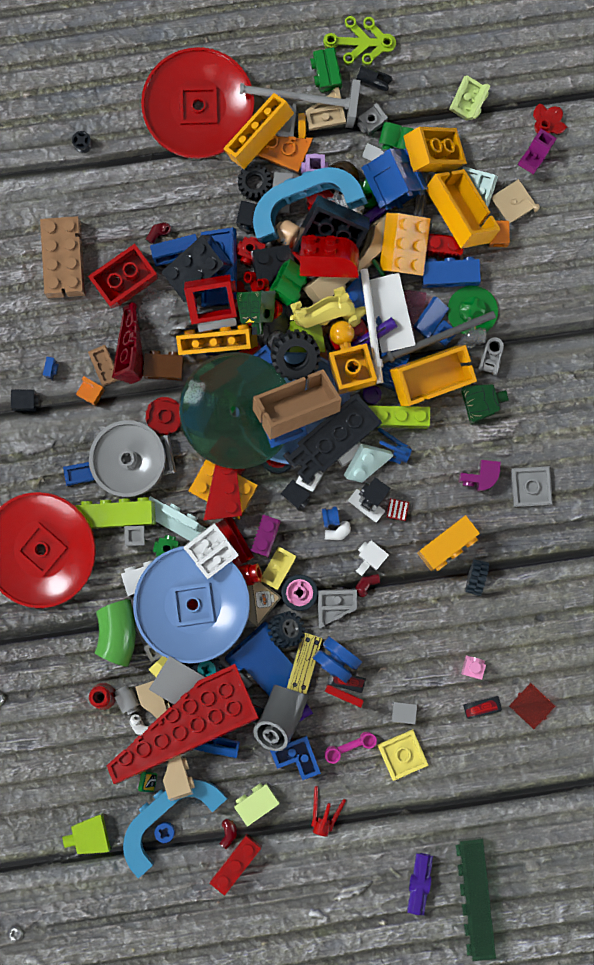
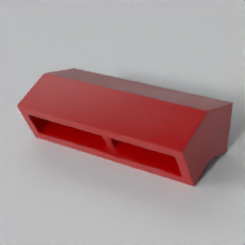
(233, 535)

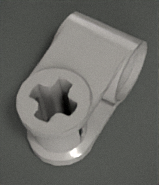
(491, 358)

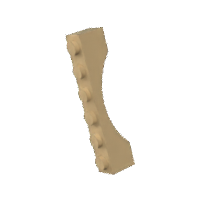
(324, 286)
(176, 777)

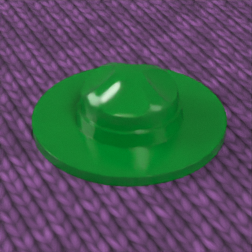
(471, 302)

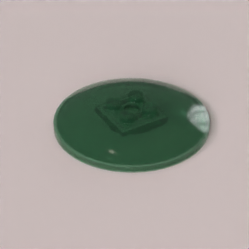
(206, 406)

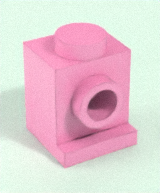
(473, 667)

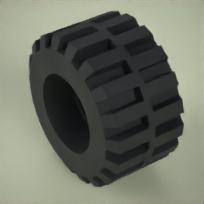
(291, 339)

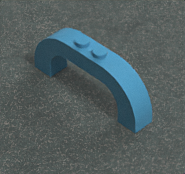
(299, 188)
(133, 848)

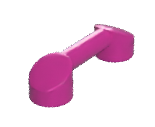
(334, 753)

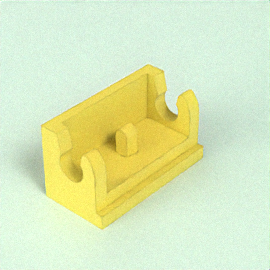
(278, 568)

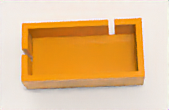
(462, 208)
(432, 375)

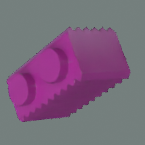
(265, 536)

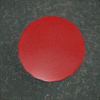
(163, 416)

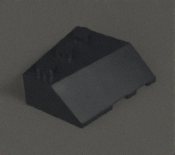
(332, 219)

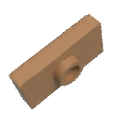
(103, 365)

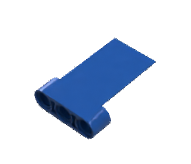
(262, 659)

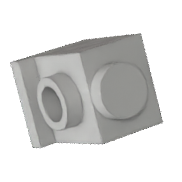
(372, 126)

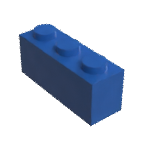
(451, 273)

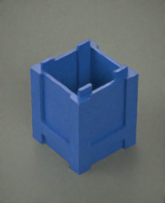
(393, 179)

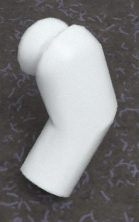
(341, 532)
(137, 724)

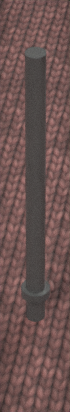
(390, 357)

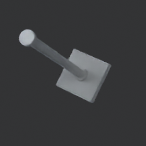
(349, 103)

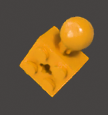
(357, 357)

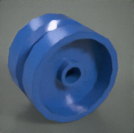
(337, 659)

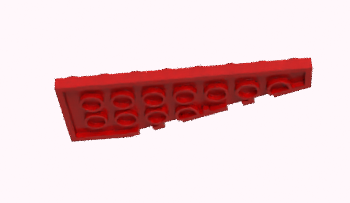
(201, 715)

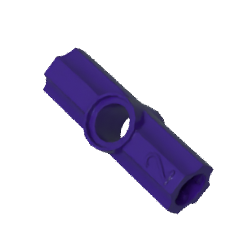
(420, 884)

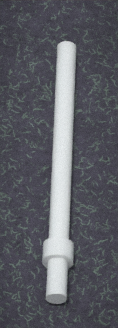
(377, 362)

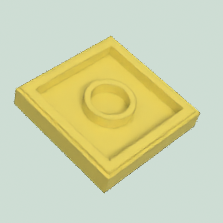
(402, 755)

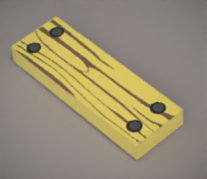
(304, 663)

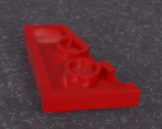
(223, 495)

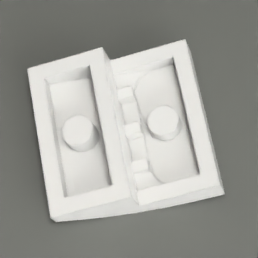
(211, 551)

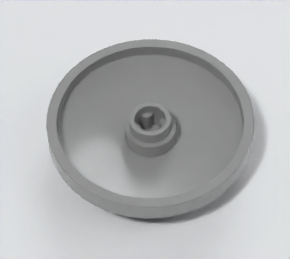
(127, 459)

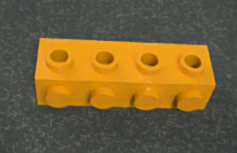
(259, 130)
(215, 341)

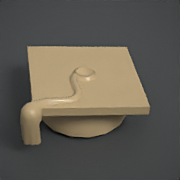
(514, 201)

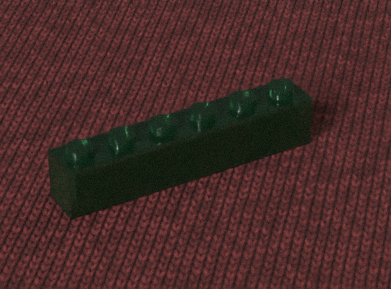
(476, 898)

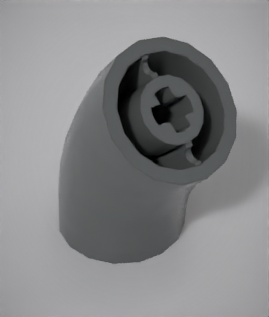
(280, 718)

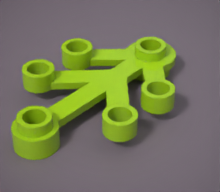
(362, 41)

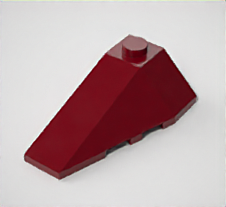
(129, 354)

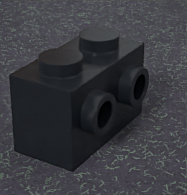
(373, 494)

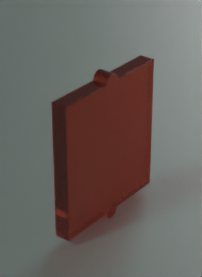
(532, 706)

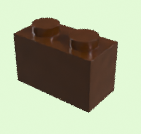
(163, 366)

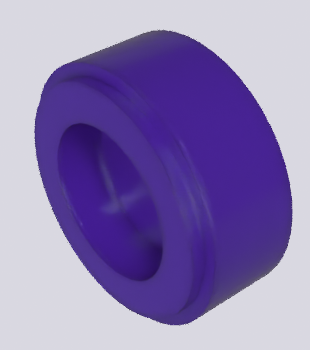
(372, 395)

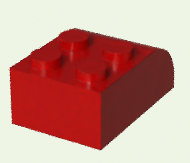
(328, 257)
(123, 276)

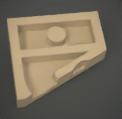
(325, 115)

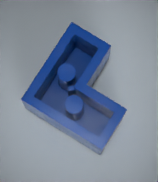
(301, 753)

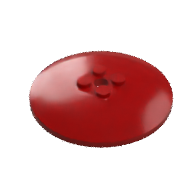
(189, 78)
(69, 555)

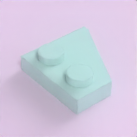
(483, 182)
(366, 462)

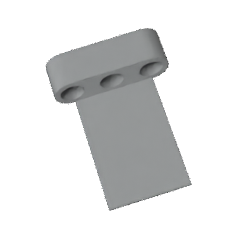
(174, 680)

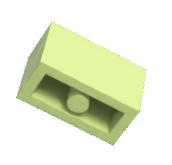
(256, 804)

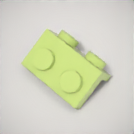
(469, 98)

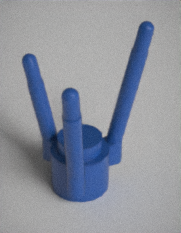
(400, 452)

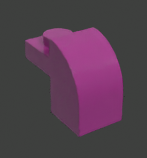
(537, 151)
(486, 478)

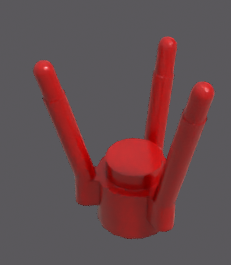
(322, 825)

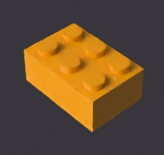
(434, 149)
(404, 244)
(202, 483)
(449, 544)

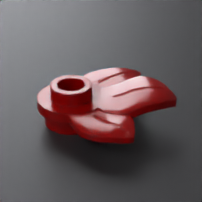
(550, 118)

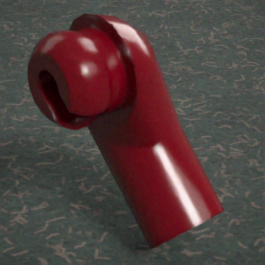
(158, 230)
(365, 583)
(230, 833)

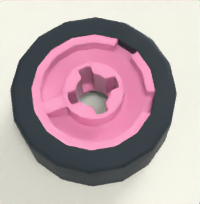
(309, 592)

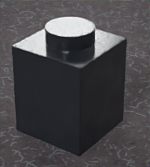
(245, 216)
(24, 400)
(296, 495)

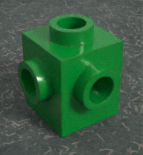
(167, 540)

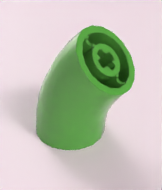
(116, 632)

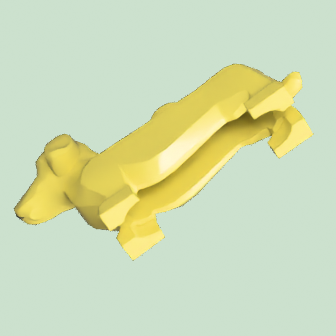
(327, 309)

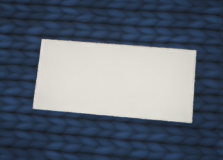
(390, 302)

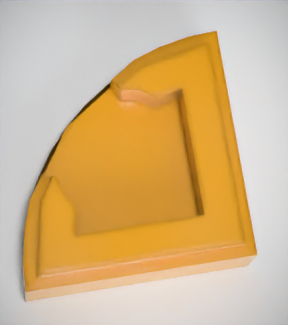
(302, 125)

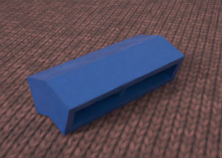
(169, 250)
(220, 750)

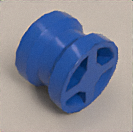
(330, 516)
(167, 831)

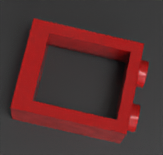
(210, 283)

